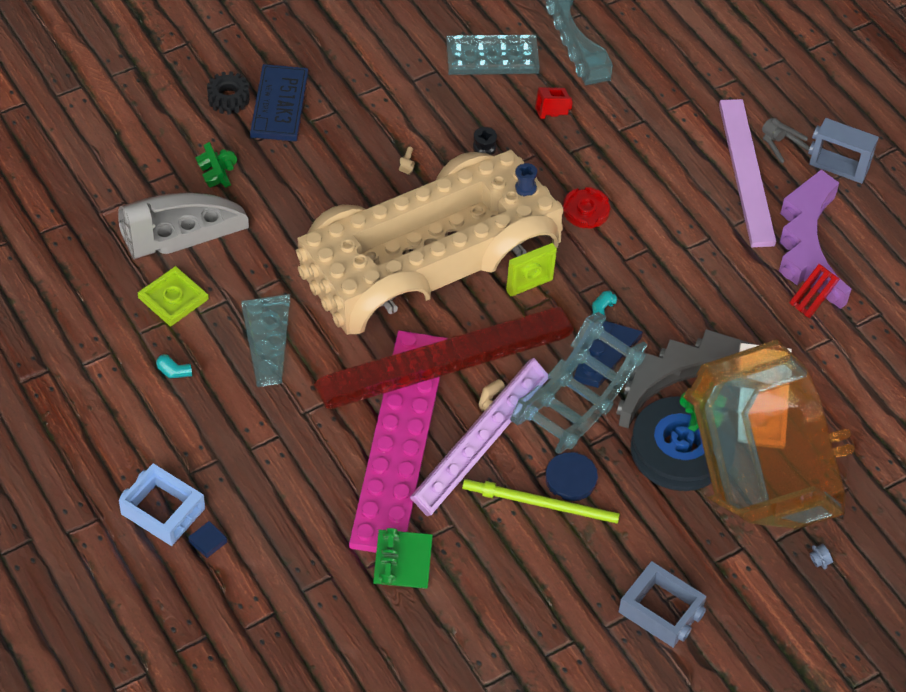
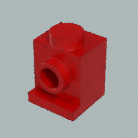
(552, 102)

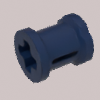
(526, 177)

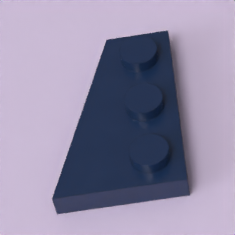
(606, 354)

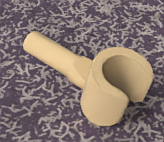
(406, 164)

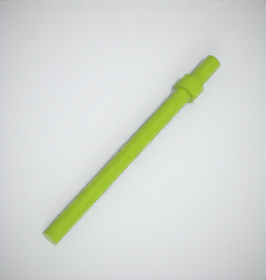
(490, 489)

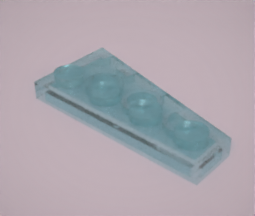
(267, 335)

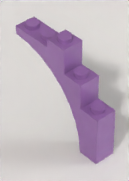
(801, 238)

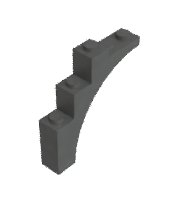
(673, 365)

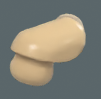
(489, 392)

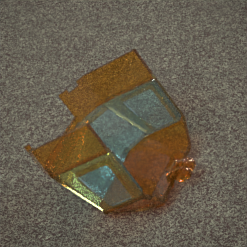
(768, 439)

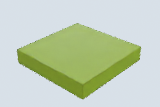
(531, 269)
(173, 296)

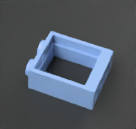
(182, 518)

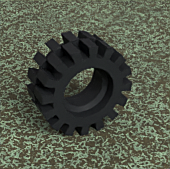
(228, 83)

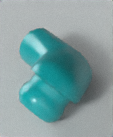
(601, 302)
(172, 369)

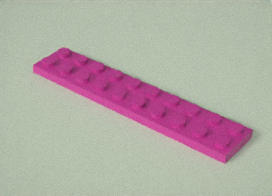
(395, 454)

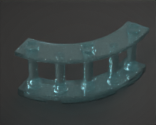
(561, 375)

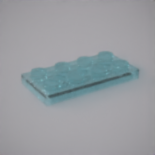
(492, 54)

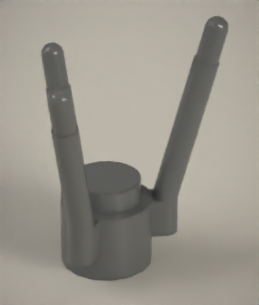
(777, 131)

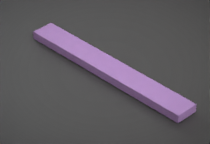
(747, 173)
(477, 439)

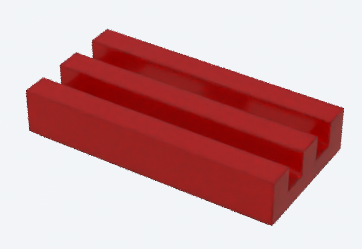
(806, 286)

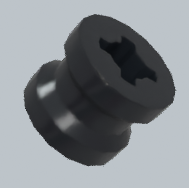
(485, 140)

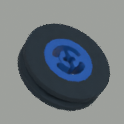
(669, 463)

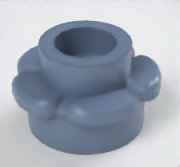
(821, 556)

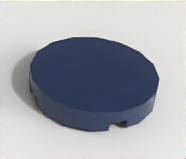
(571, 476)

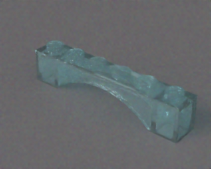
(590, 59)

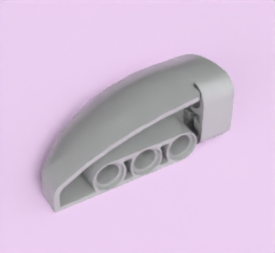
(177, 222)

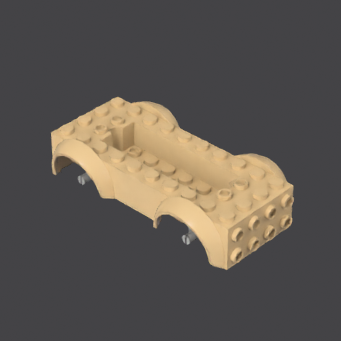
(357, 252)

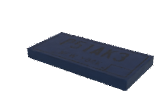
(279, 103)

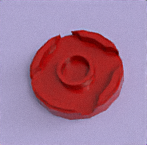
(586, 207)

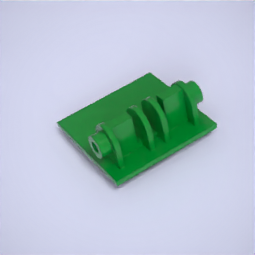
(402, 558)

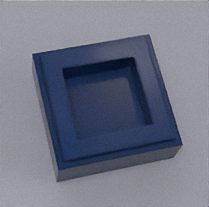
(207, 539)

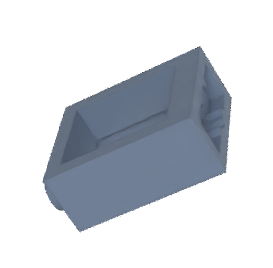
(846, 137)
(651, 622)

